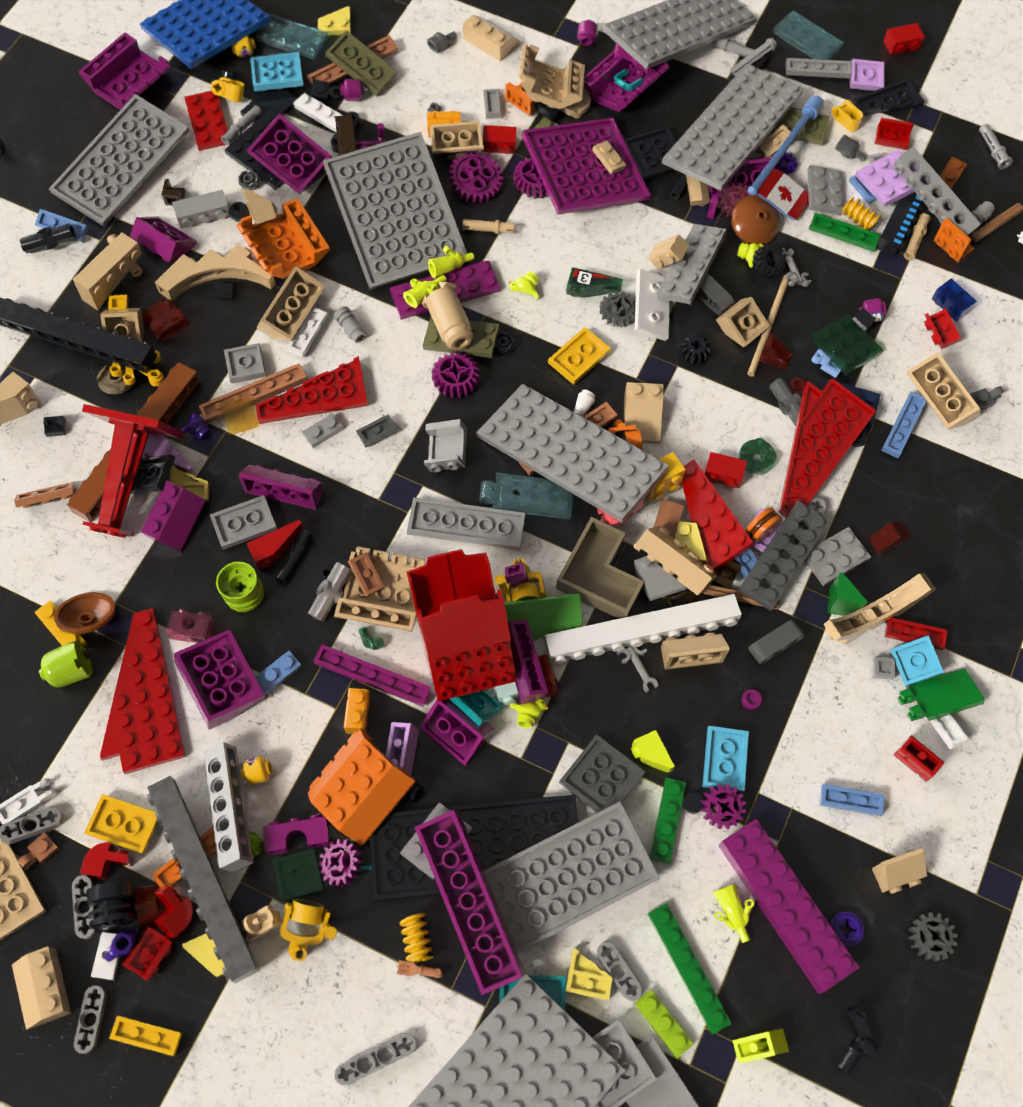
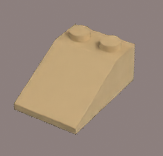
(16, 398)
(644, 409)

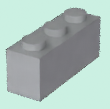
(201, 209)

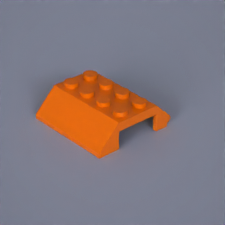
(285, 240)
(359, 788)

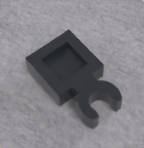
(321, 90)

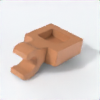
(40, 849)

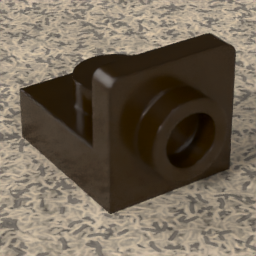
(727, 573)

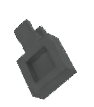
(985, 399)

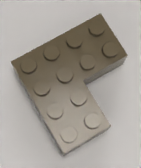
(593, 577)

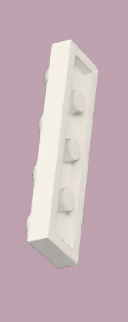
(317, 111)

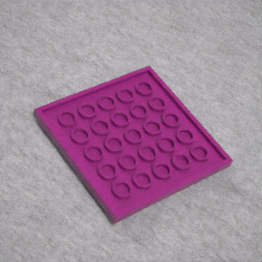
(573, 171)

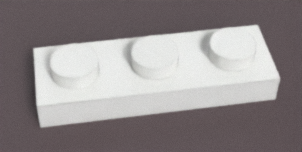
(307, 332)

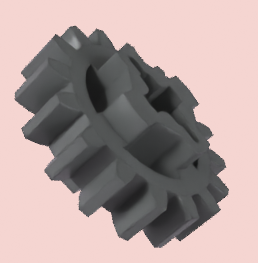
(610, 305)
(940, 942)

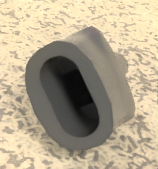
(440, 41)
(849, 148)

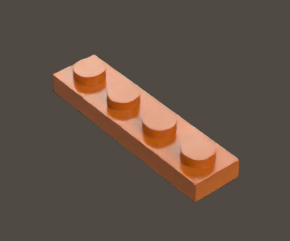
(169, 873)

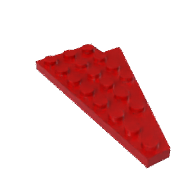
(823, 434)
(143, 711)

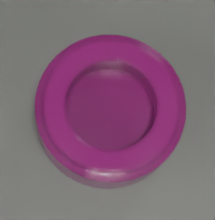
(751, 699)

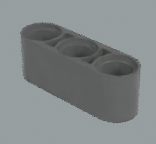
(714, 295)
(776, 641)

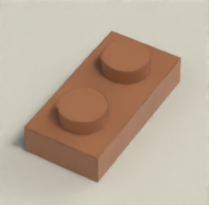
(365, 574)

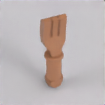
(410, 969)

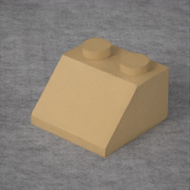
(259, 207)
(743, 321)
(124, 322)
(901, 871)

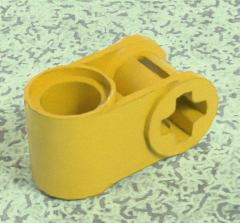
(228, 89)
(849, 116)

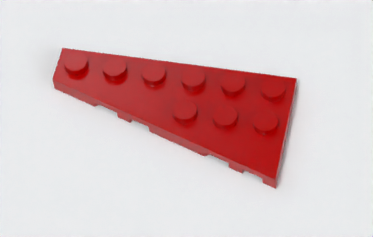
(322, 394)
(718, 526)

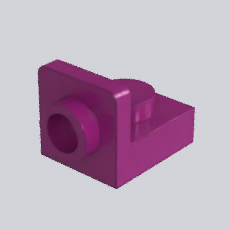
(516, 574)

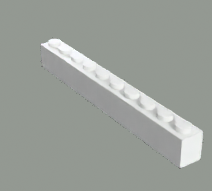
(642, 628)

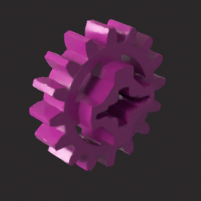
(718, 813)
(340, 862)

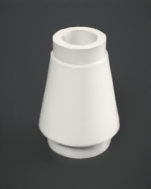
(584, 402)

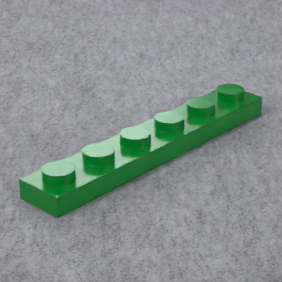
(689, 969)

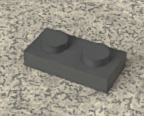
(376, 431)

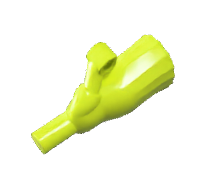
(448, 263)
(415, 296)
(736, 916)

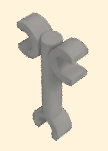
(794, 275)
(634, 653)

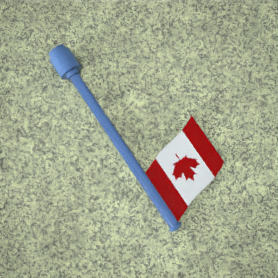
(778, 187)

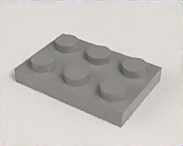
(825, 190)
(243, 522)
(836, 555)
(414, 851)

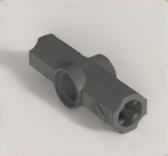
(788, 401)

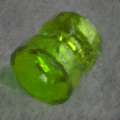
(257, 842)

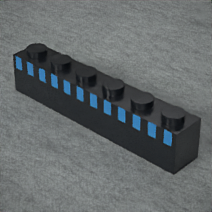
(898, 224)

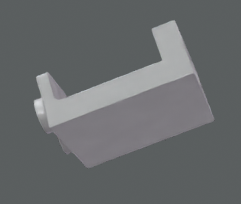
(446, 445)

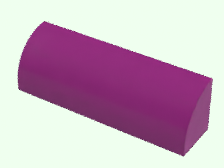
(527, 667)

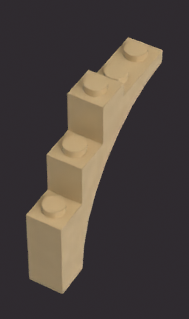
(188, 272)
(873, 615)

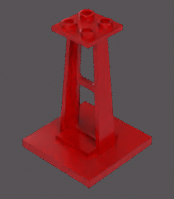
(124, 461)

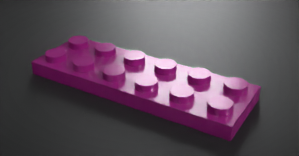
(471, 283)

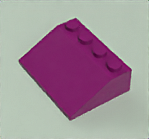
(289, 154)
(218, 678)

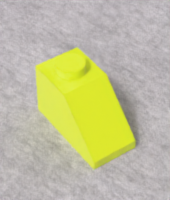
(652, 752)
(760, 1046)

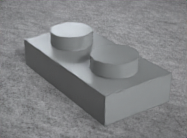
(322, 430)

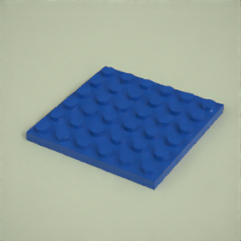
(203, 27)

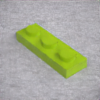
(663, 1024)

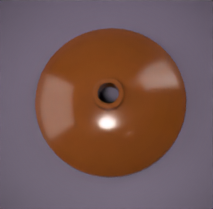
(750, 226)
(84, 613)

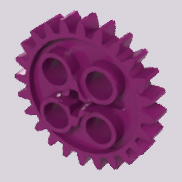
(475, 176)

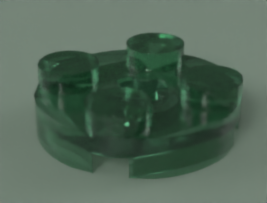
(759, 447)

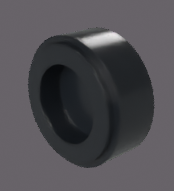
(692, 803)

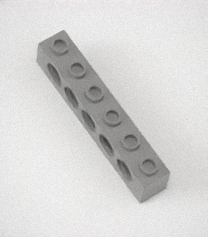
(935, 185)
(228, 807)

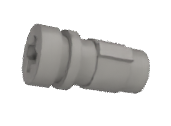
(983, 212)
(351, 325)

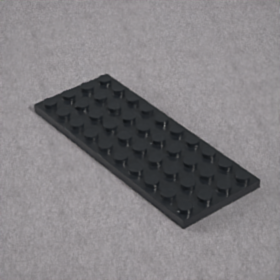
(496, 834)

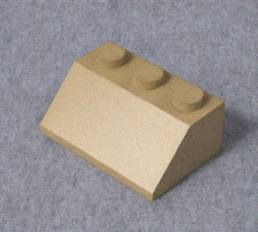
(488, 37)
(456, 137)
(694, 651)
(41, 987)

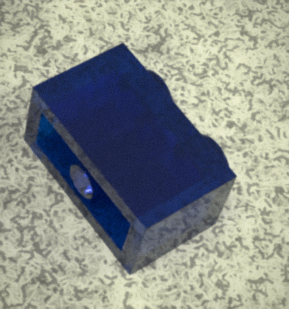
(954, 299)

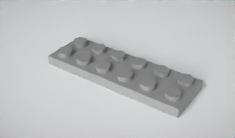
(688, 274)
(466, 523)

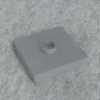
(245, 363)

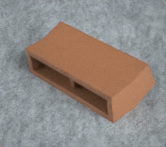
(668, 516)

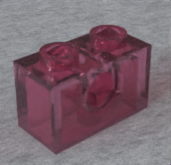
(181, 619)

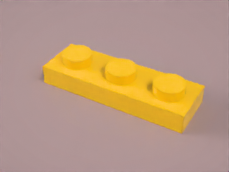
(46, 615)
(146, 1036)

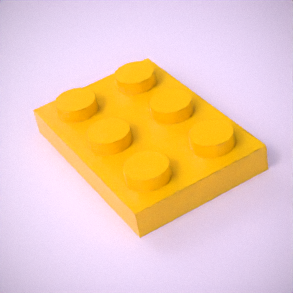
(579, 355)
(122, 824)

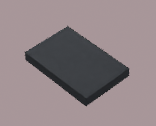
(275, 99)
(153, 473)

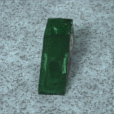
(590, 284)

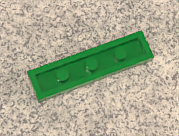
(844, 232)
(667, 821)

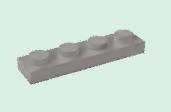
(818, 68)

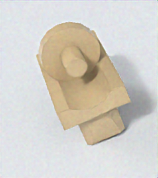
(260, 922)

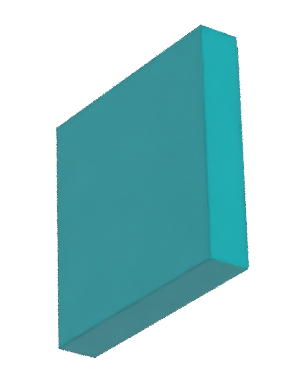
(478, 706)

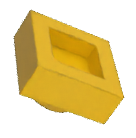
(118, 302)

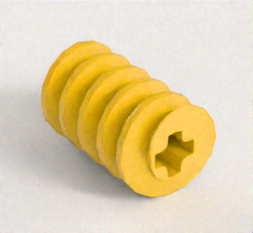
(861, 215)
(415, 938)

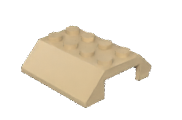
(548, 83)
(388, 606)

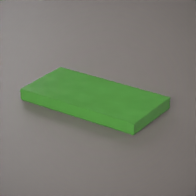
(547, 614)

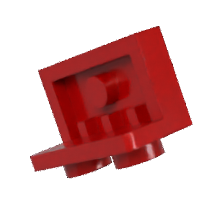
(893, 133)
(942, 328)
(148, 953)

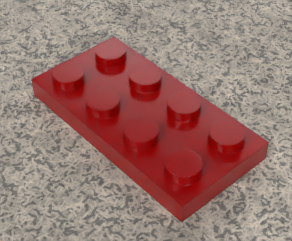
(206, 119)

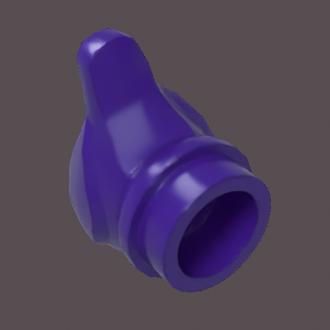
(197, 427)
(122, 944)

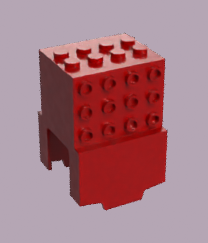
(462, 624)

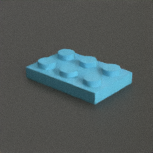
(725, 758)

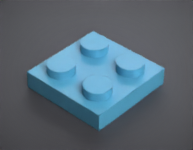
(917, 661)

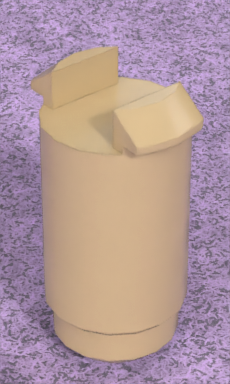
(449, 316)

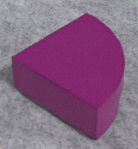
(712, 207)

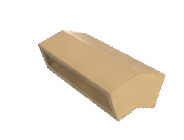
(697, 192)

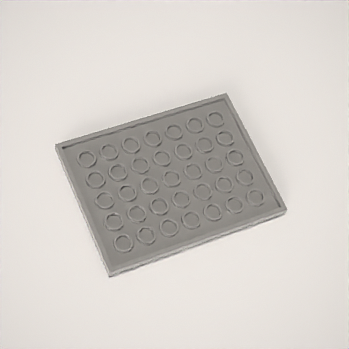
(393, 208)
(524, 1058)

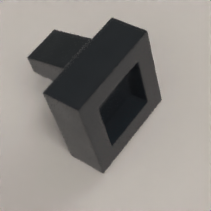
(54, 426)

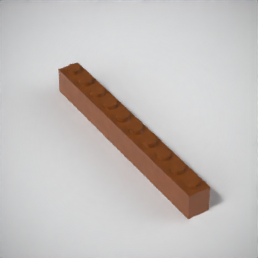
(159, 406)

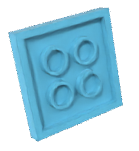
(276, 71)

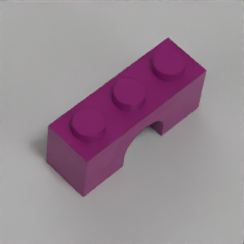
(278, 835)

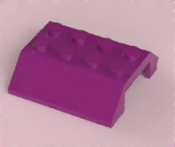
(122, 71)
(606, 92)

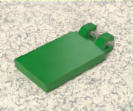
(941, 696)

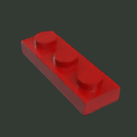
(911, 631)

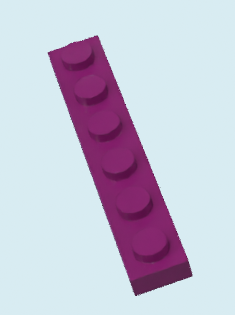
(372, 675)

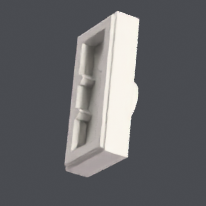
(950, 731)
(102, 968)

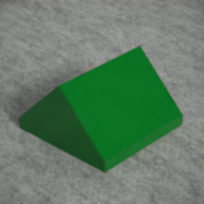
(844, 597)

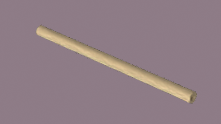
(764, 337)

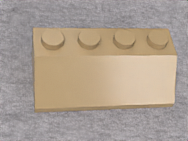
(291, 305)
(944, 392)

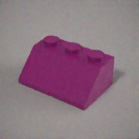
(161, 238)
(173, 516)
(455, 730)

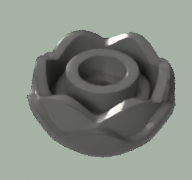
(248, 179)

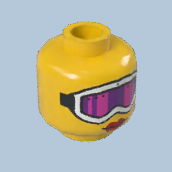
(244, 47)
(256, 770)

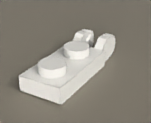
(25, 801)

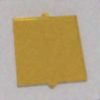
(238, 415)

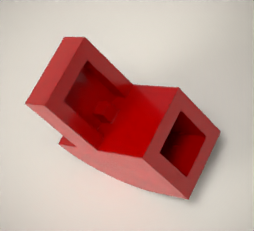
(99, 859)
(178, 912)

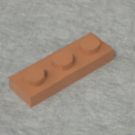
(45, 495)

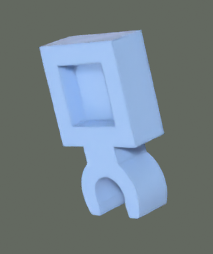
(827, 365)

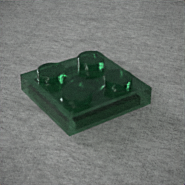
(297, 875)

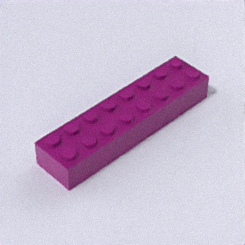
(470, 901)
(788, 907)

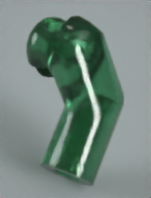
(369, 641)

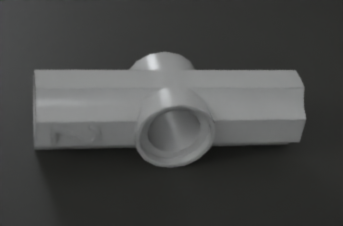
(329, 591)

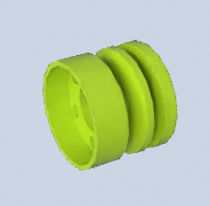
(240, 586)

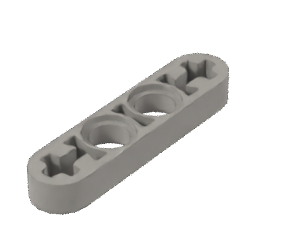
(374, 1056)

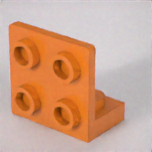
(519, 98)
(953, 240)

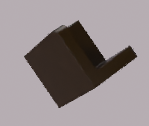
(172, 194)

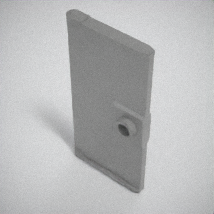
(668, 1088)

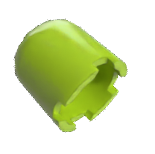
(65, 665)

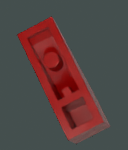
(272, 546)

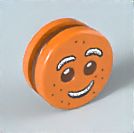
(763, 524)

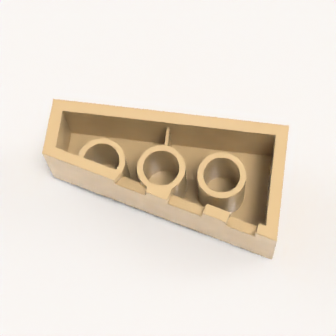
(107, 270)
(676, 559)

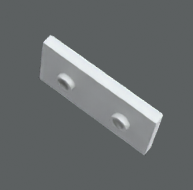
(650, 311)

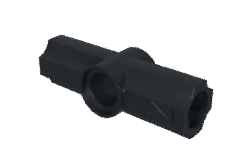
(47, 238)

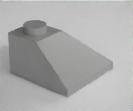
(656, 580)

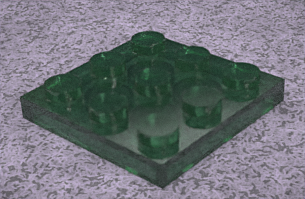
(846, 344)

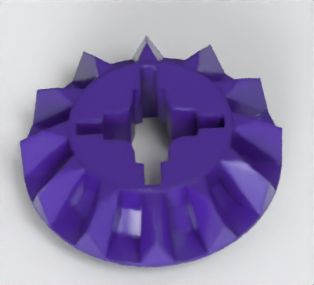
(790, 166)
(853, 922)

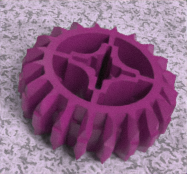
(528, 179)
(465, 369)

